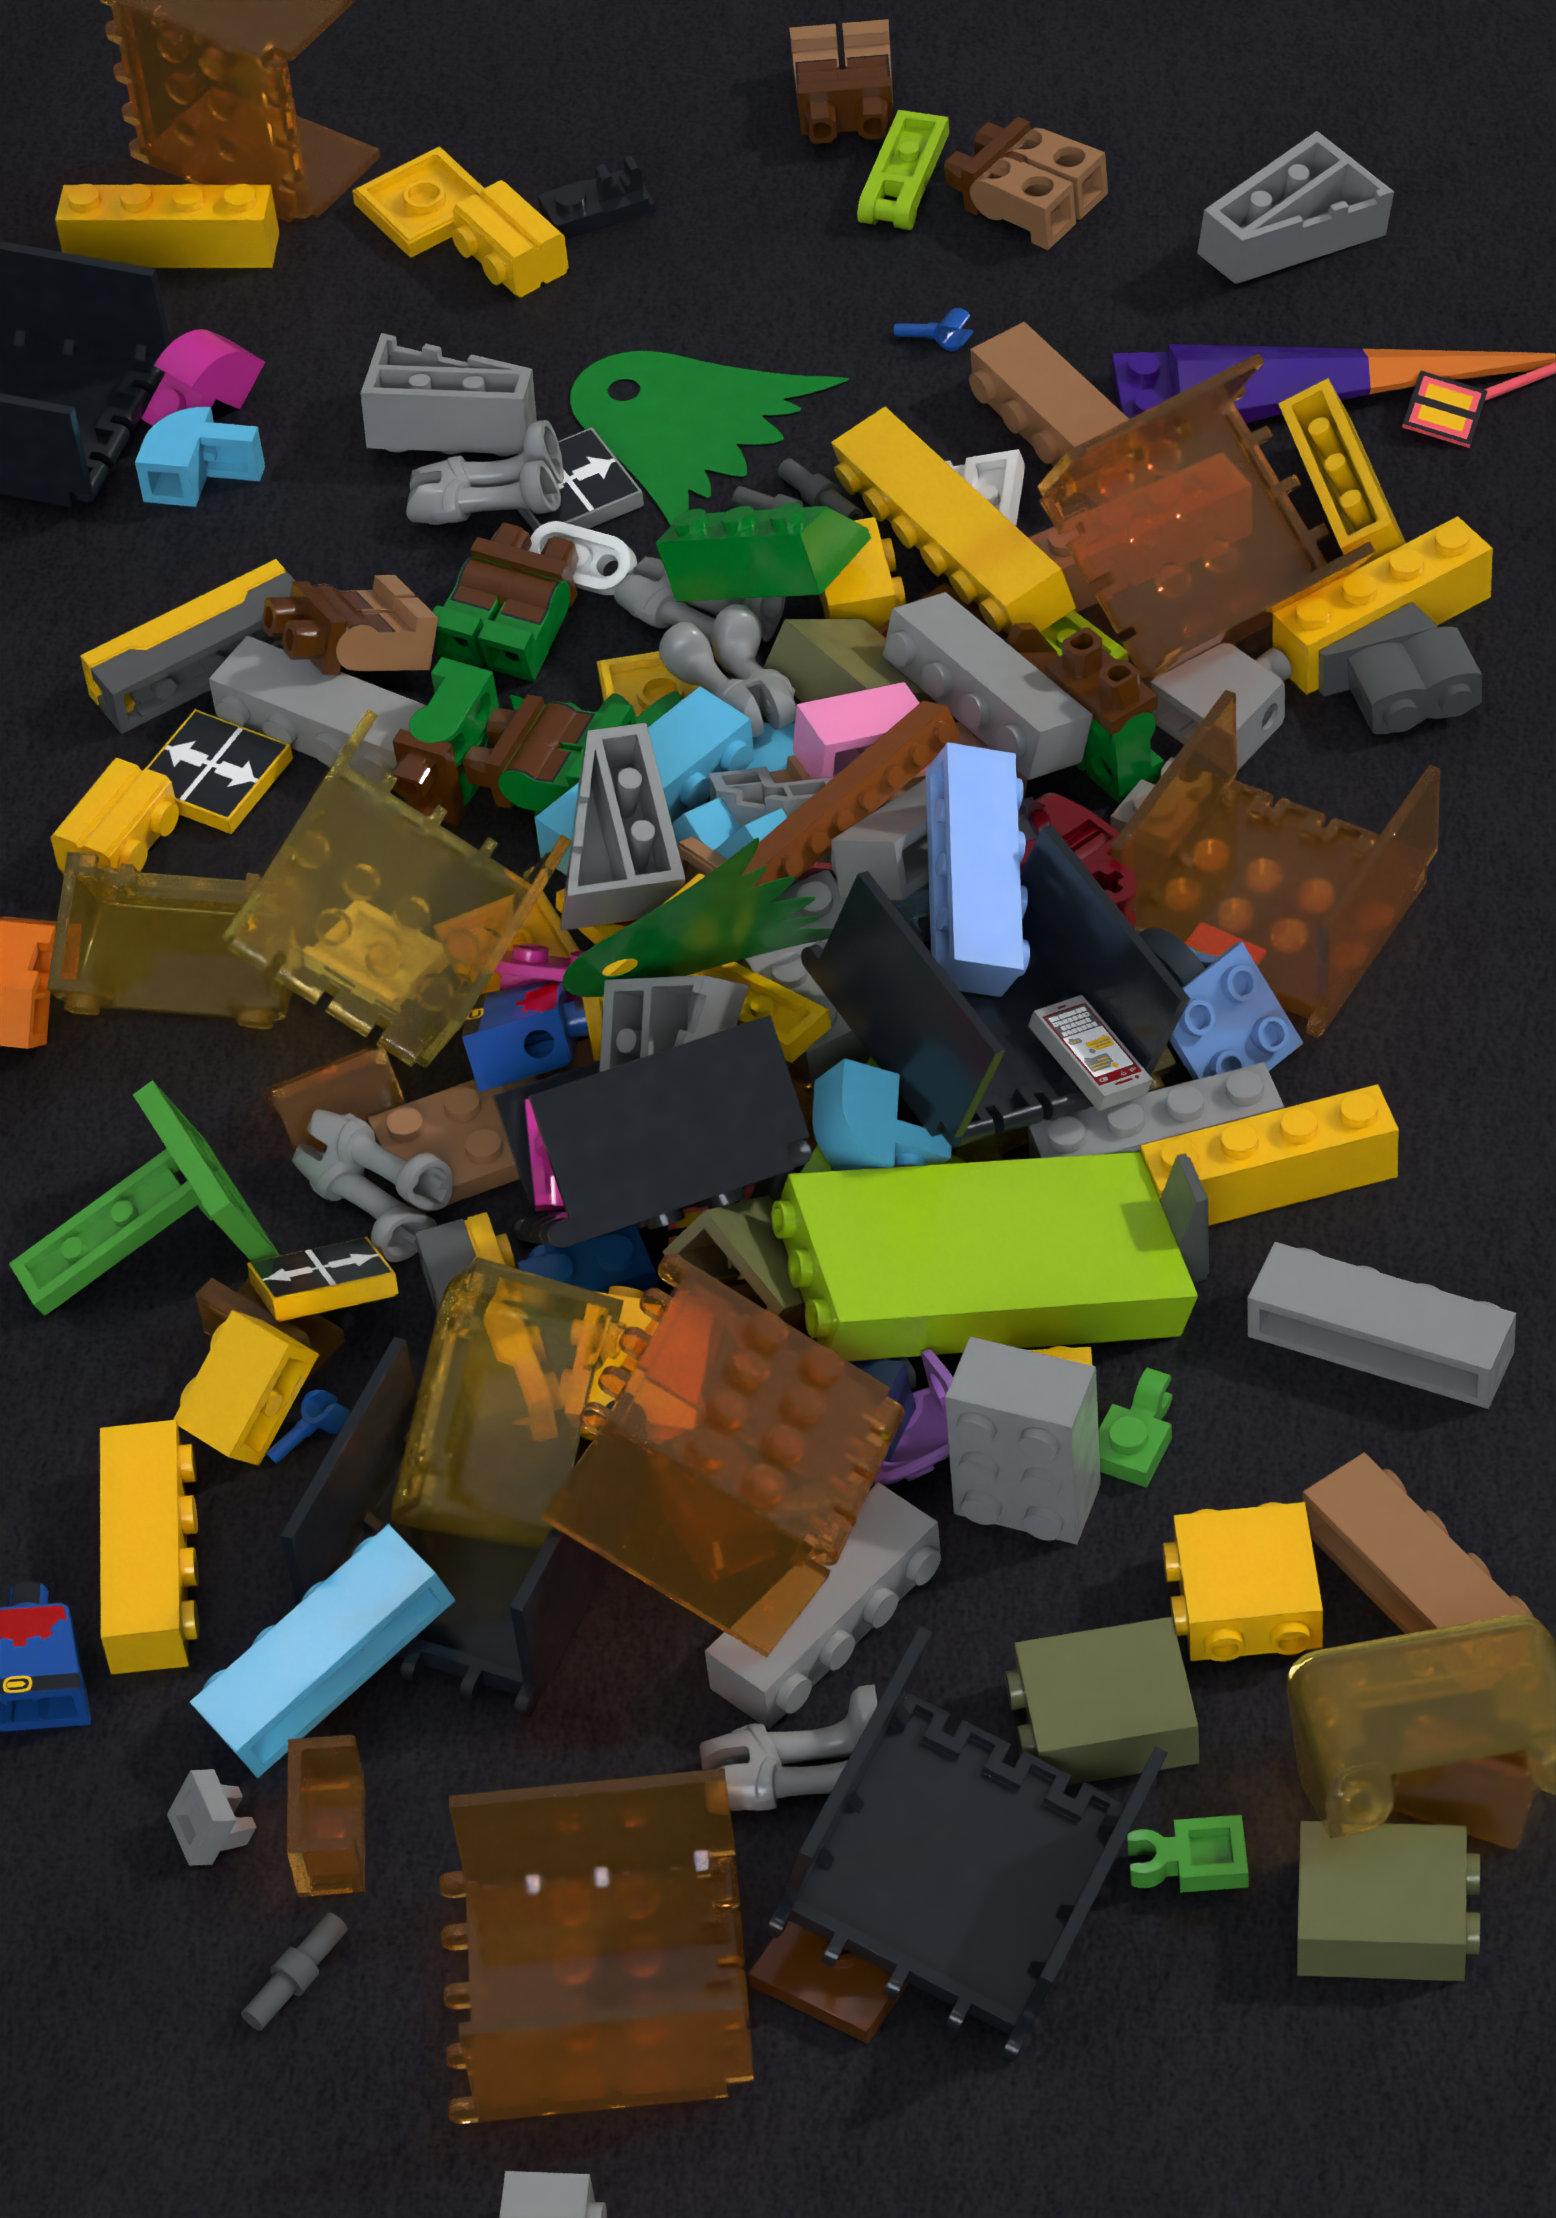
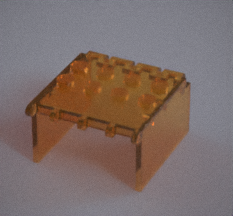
(218, 97)
(1188, 525)
(1297, 894)
(726, 1458)
(597, 1947)

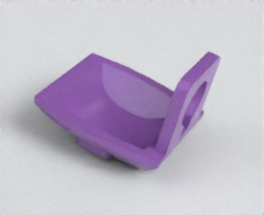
(926, 1433)

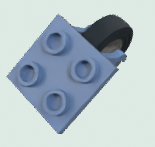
(1230, 1011)

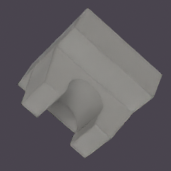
(206, 1818)

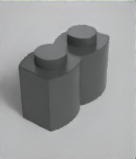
(1415, 680)

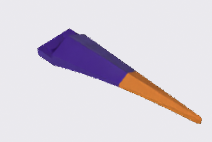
(1151, 378)

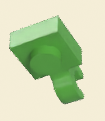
(1137, 1438)

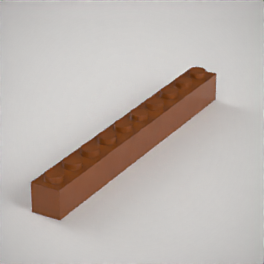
(855, 792)

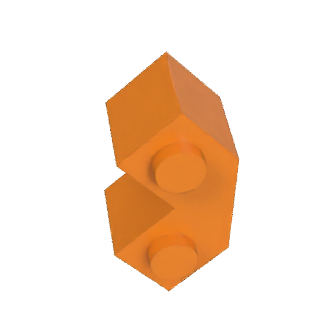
(24, 977)

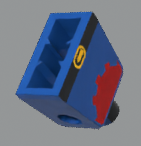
(522, 1033)
(39, 1663)

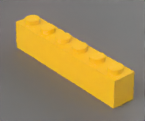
(950, 524)

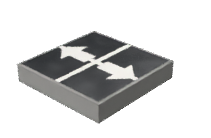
(592, 486)

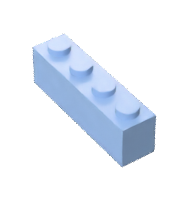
(976, 868)

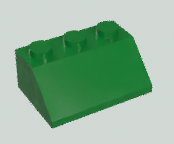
(758, 551)

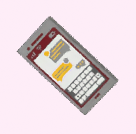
(1090, 1052)

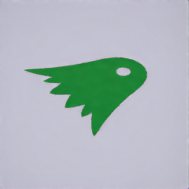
(685, 418)
(701, 929)

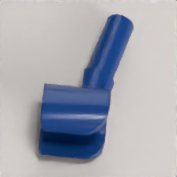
(946, 333)
(317, 1411)

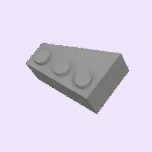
(1294, 212)
(445, 403)
(622, 833)
(664, 1012)

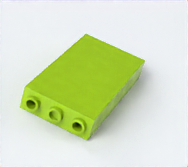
(983, 1253)

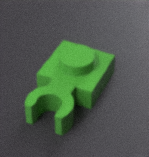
(1203, 1853)

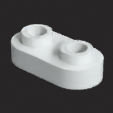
(594, 552)

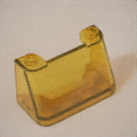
(156, 946)
(502, 1402)
(1419, 1706)

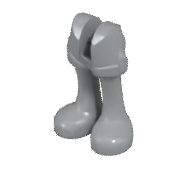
(457, 488)
(651, 599)
(734, 646)
(340, 1174)
(756, 1757)

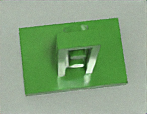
(140, 1210)

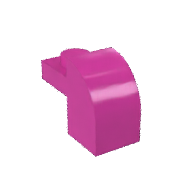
(199, 371)

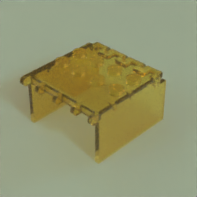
(384, 911)

